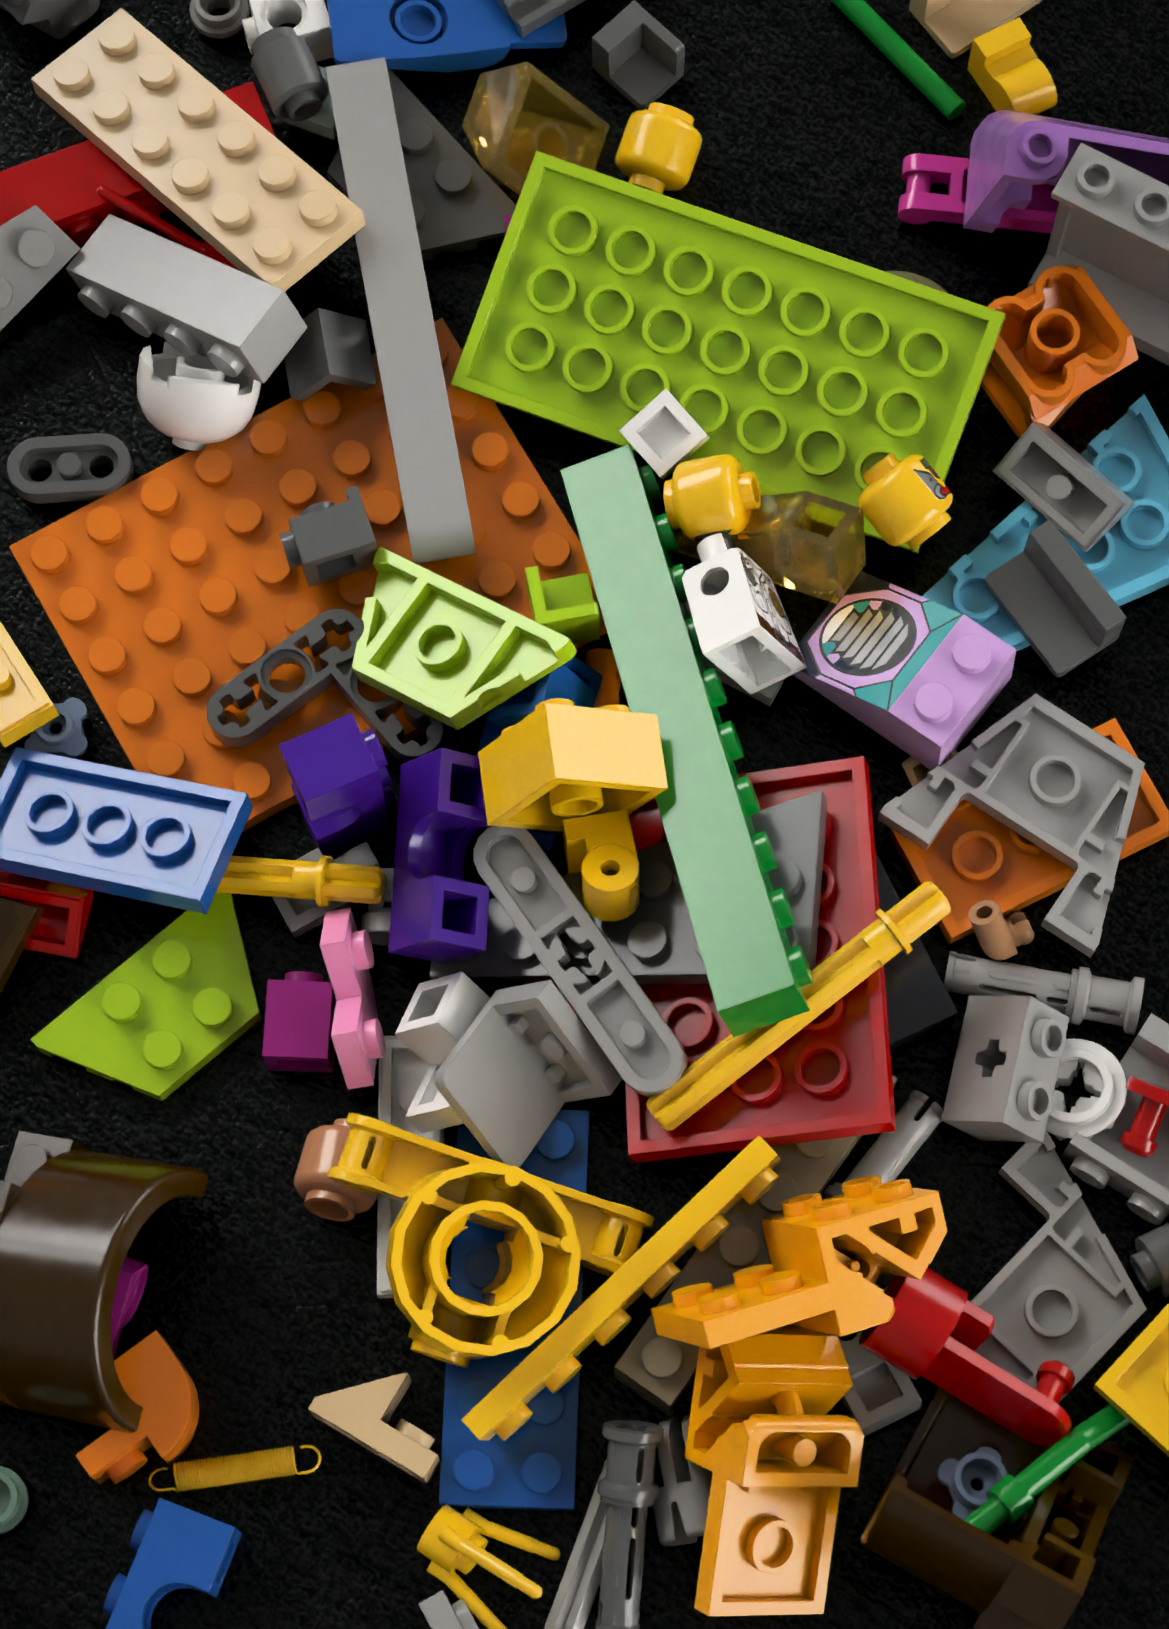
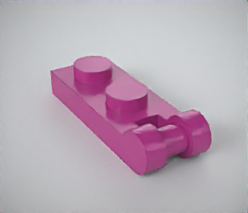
(922, 207)

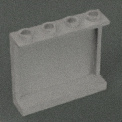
(1119, 233)

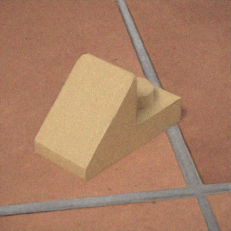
(363, 1417)

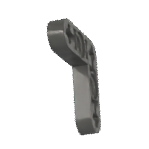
(336, 671)

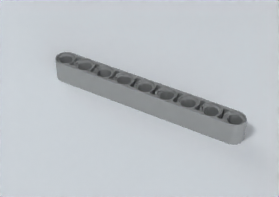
(400, 313)

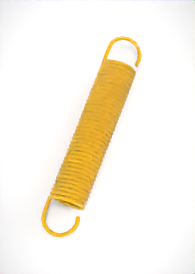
(235, 1469)

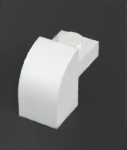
(431, 1029)

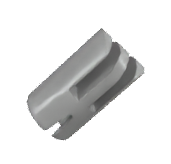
(683, 1489)

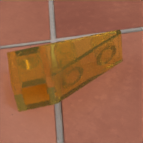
(802, 543)

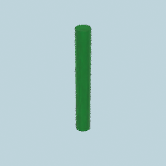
(902, 56)

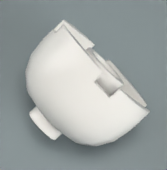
(193, 398)

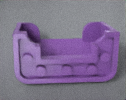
(1025, 150)

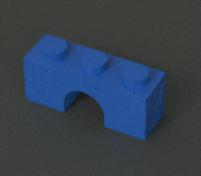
(173, 1553)

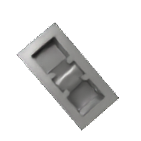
(1005, 1068)

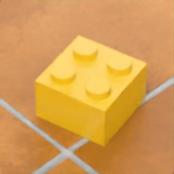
(571, 765)

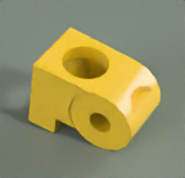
(1010, 70)
(607, 858)

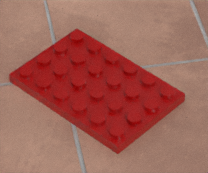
(837, 1068)

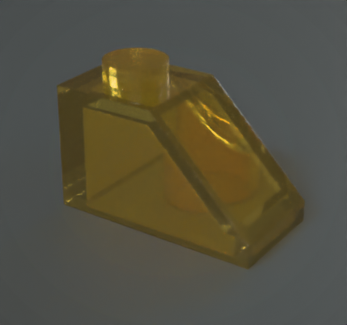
(526, 112)

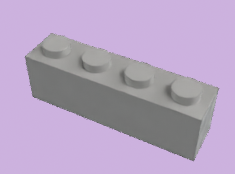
(186, 299)

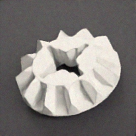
(1101, 1077)

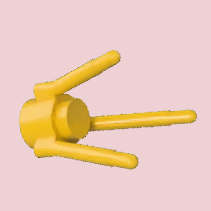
(456, 1543)

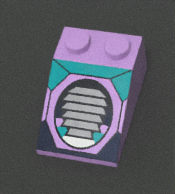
(905, 666)

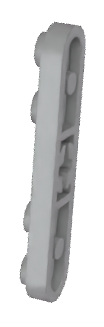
(615, 1007)

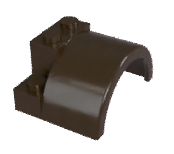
(61, 1253)
(1021, 1571)

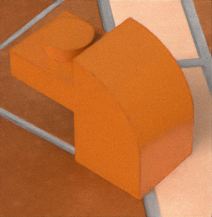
(168, 1419)

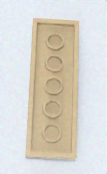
(198, 152)

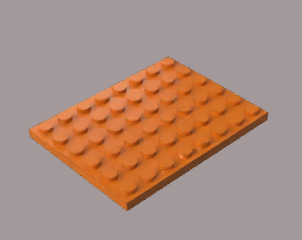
(190, 585)

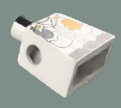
(740, 616)

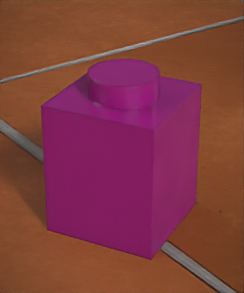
(299, 1023)

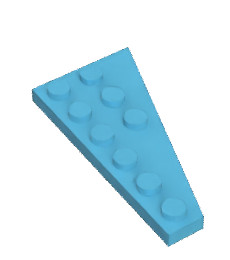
(1126, 560)

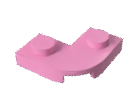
(355, 1025)

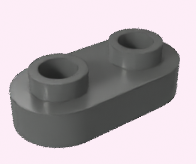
(72, 467)

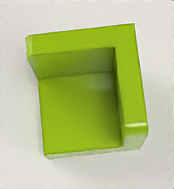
(564, 605)

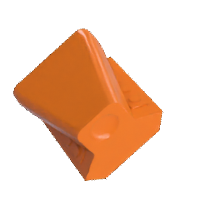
(1053, 347)

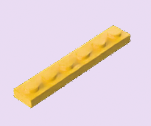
(604, 1311)

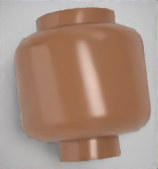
(322, 1195)

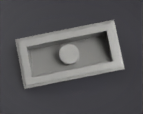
(1063, 486)

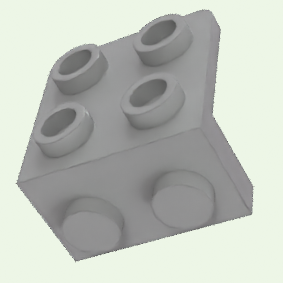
(521, 1067)

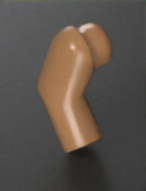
(997, 934)

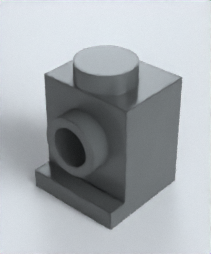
(330, 539)

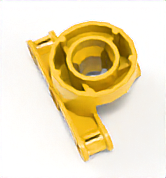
(544, 1242)

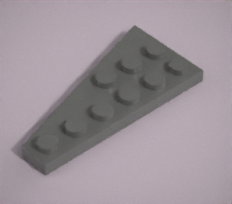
(659, 936)

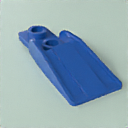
(432, 33)

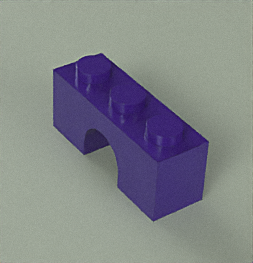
(339, 783)
(432, 906)

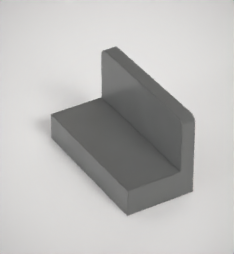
(1056, 601)

